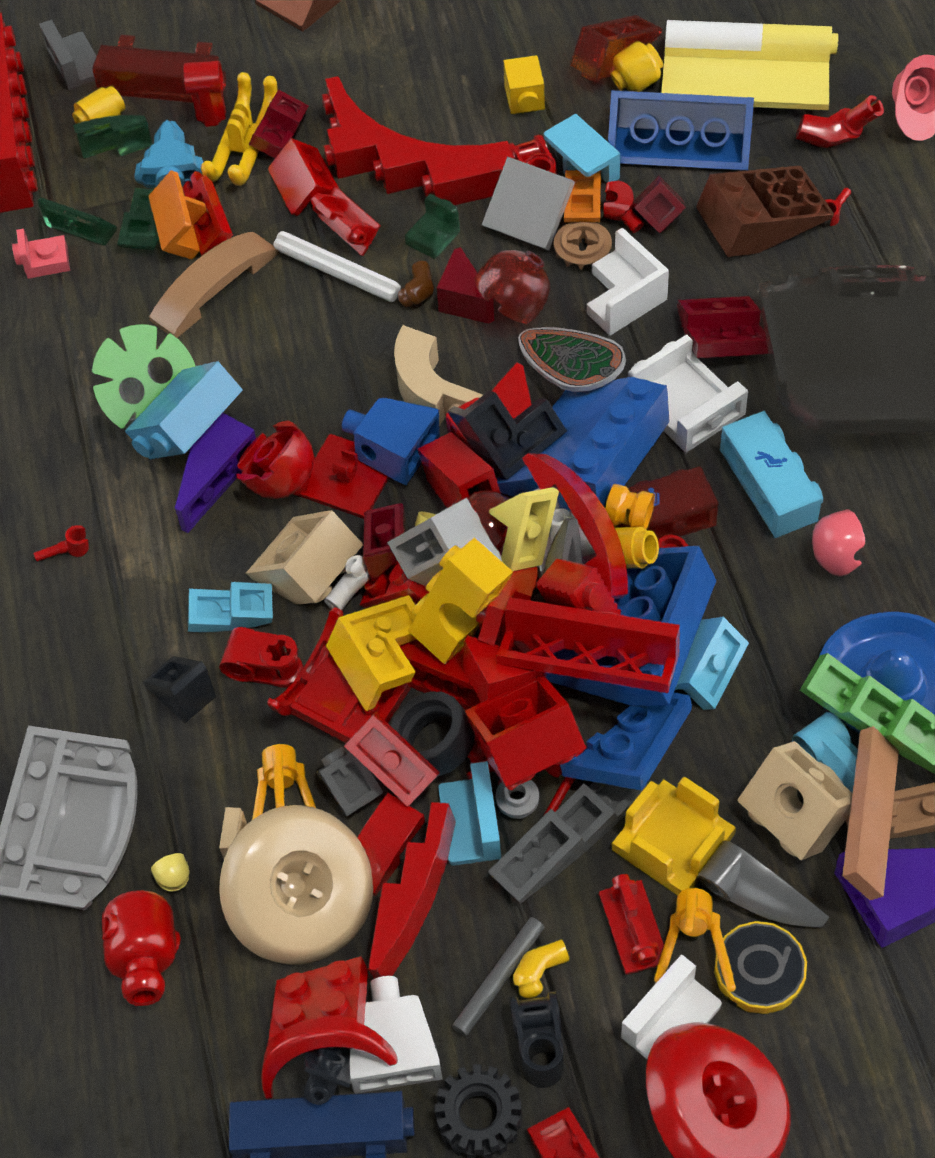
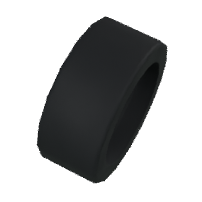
(426, 708)

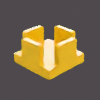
(672, 833)

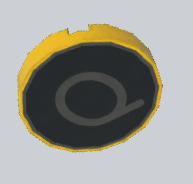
(765, 967)

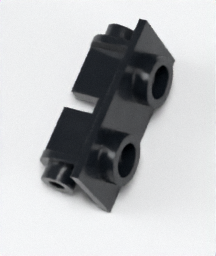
(326, 1070)

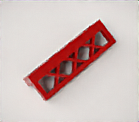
(591, 637)

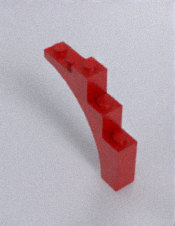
(403, 162)

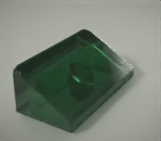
(76, 222)

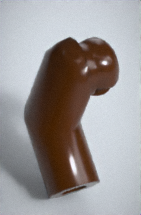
(418, 288)

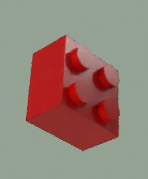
(525, 730)

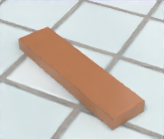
(871, 814)

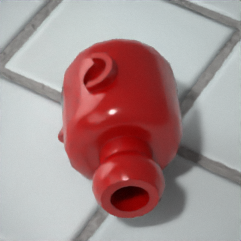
(139, 943)

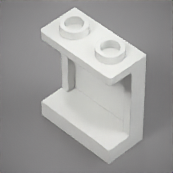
(696, 396)

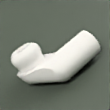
(351, 582)

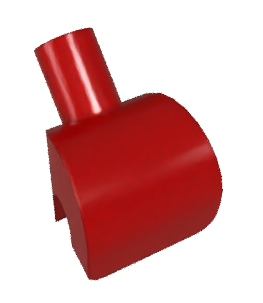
(620, 205)

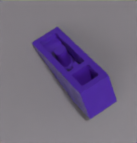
(211, 468)

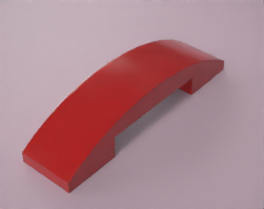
(591, 517)

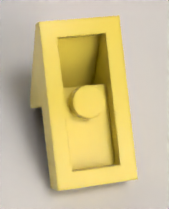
(528, 525)

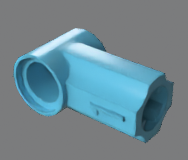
(830, 744)

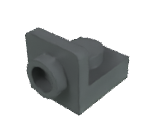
(348, 780)

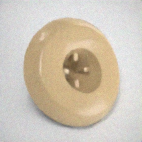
(296, 885)

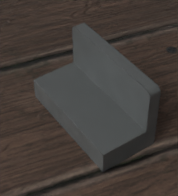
(70, 54)

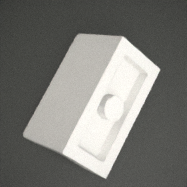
(670, 1002)

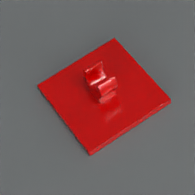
(342, 479)

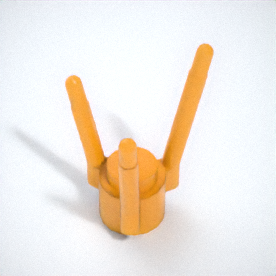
(279, 773)
(693, 918)

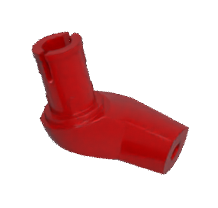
(839, 127)

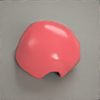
(836, 541)

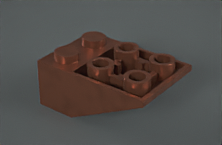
(760, 208)

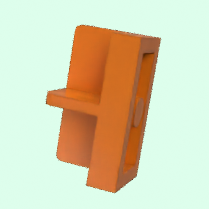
(175, 217)

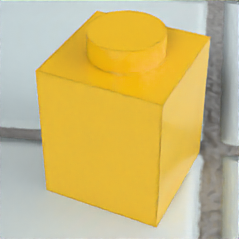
(524, 84)

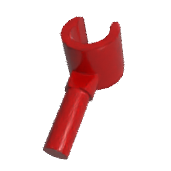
(835, 205)
(74, 544)

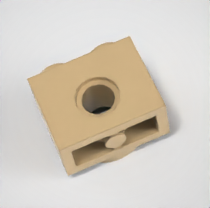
(775, 805)

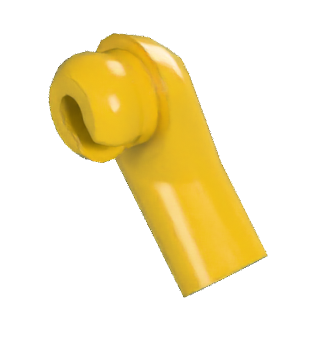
(533, 965)

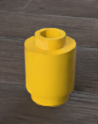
(98, 104)
(638, 546)

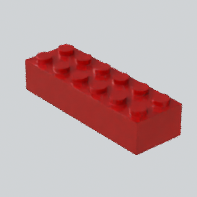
(15, 156)

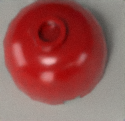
(278, 463)

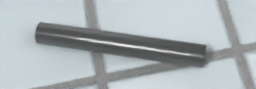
(497, 977)

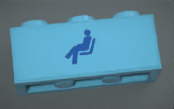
(771, 473)

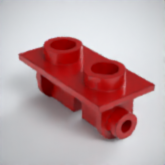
(346, 219)
(632, 924)

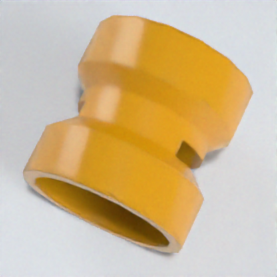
(629, 507)

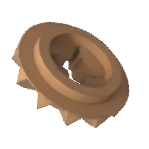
(570, 236)

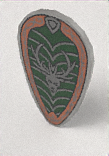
(572, 357)

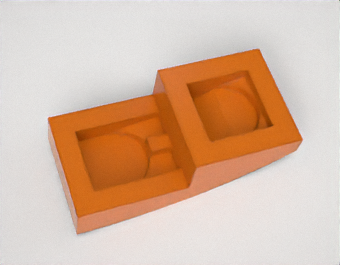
(584, 198)

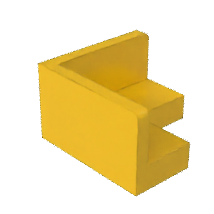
(369, 648)

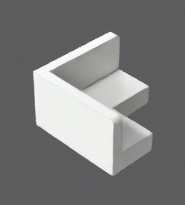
(634, 283)

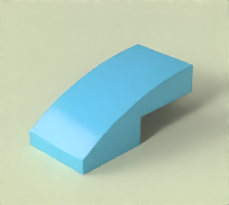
(224, 610)

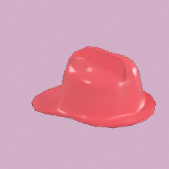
(915, 98)

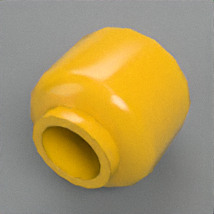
(636, 67)

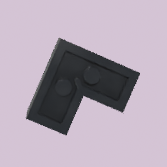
(506, 440)

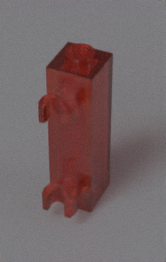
(147, 71)

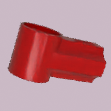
(205, 86)

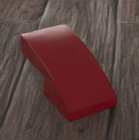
(278, 124)

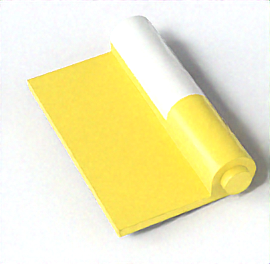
(762, 61)

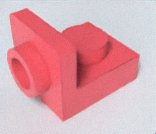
(41, 256)

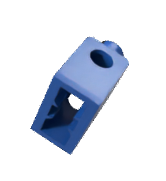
(391, 435)

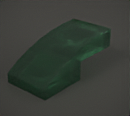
(122, 132)
(138, 225)

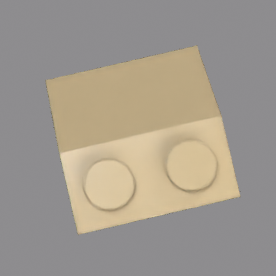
(306, 557)

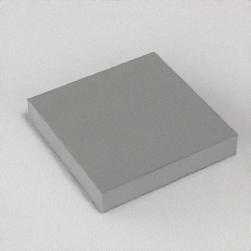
(528, 203)

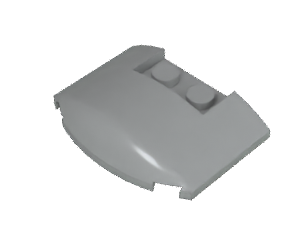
(66, 817)

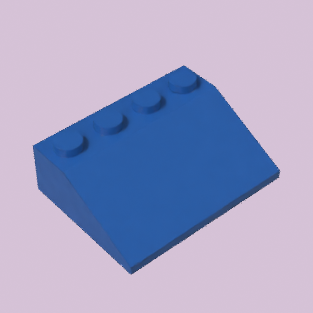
(605, 435)
(667, 591)

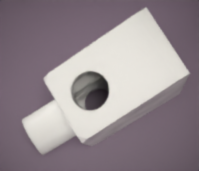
(406, 1030)

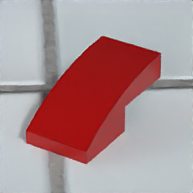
(387, 836)

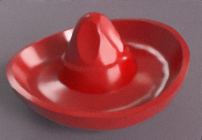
(716, 1095)

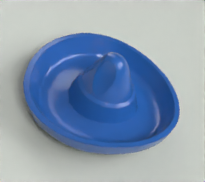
(891, 649)

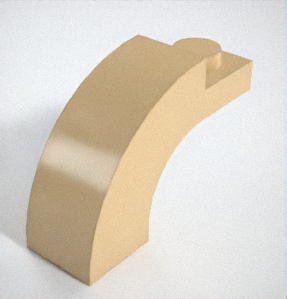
(418, 383)

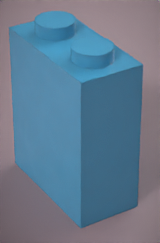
(183, 411)

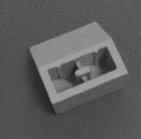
(426, 544)

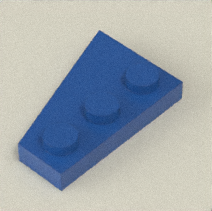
(632, 747)

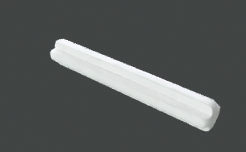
(337, 266)

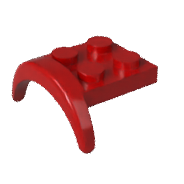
(325, 697)
(321, 1012)

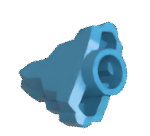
(167, 154)

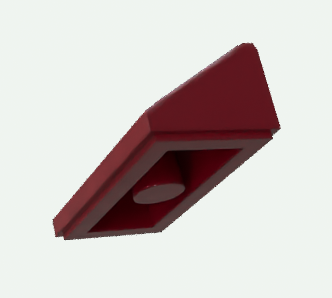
(379, 528)

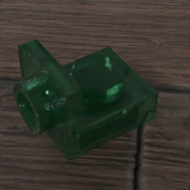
(435, 228)

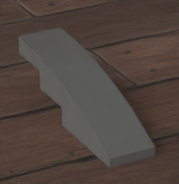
(561, 838)

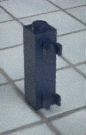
(339, 1128)

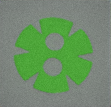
(117, 364)

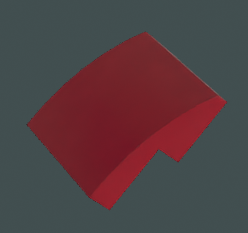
(723, 326)

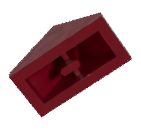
(458, 291)

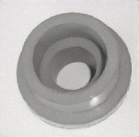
(518, 808)

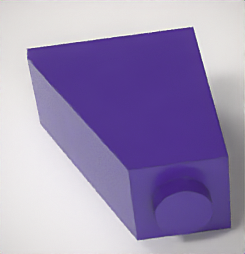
(907, 896)

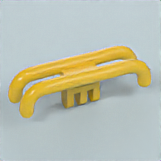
(239, 133)

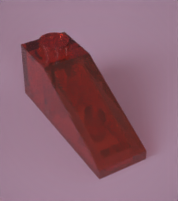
(604, 40)

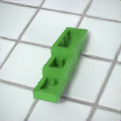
(868, 704)

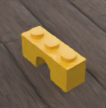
(456, 596)

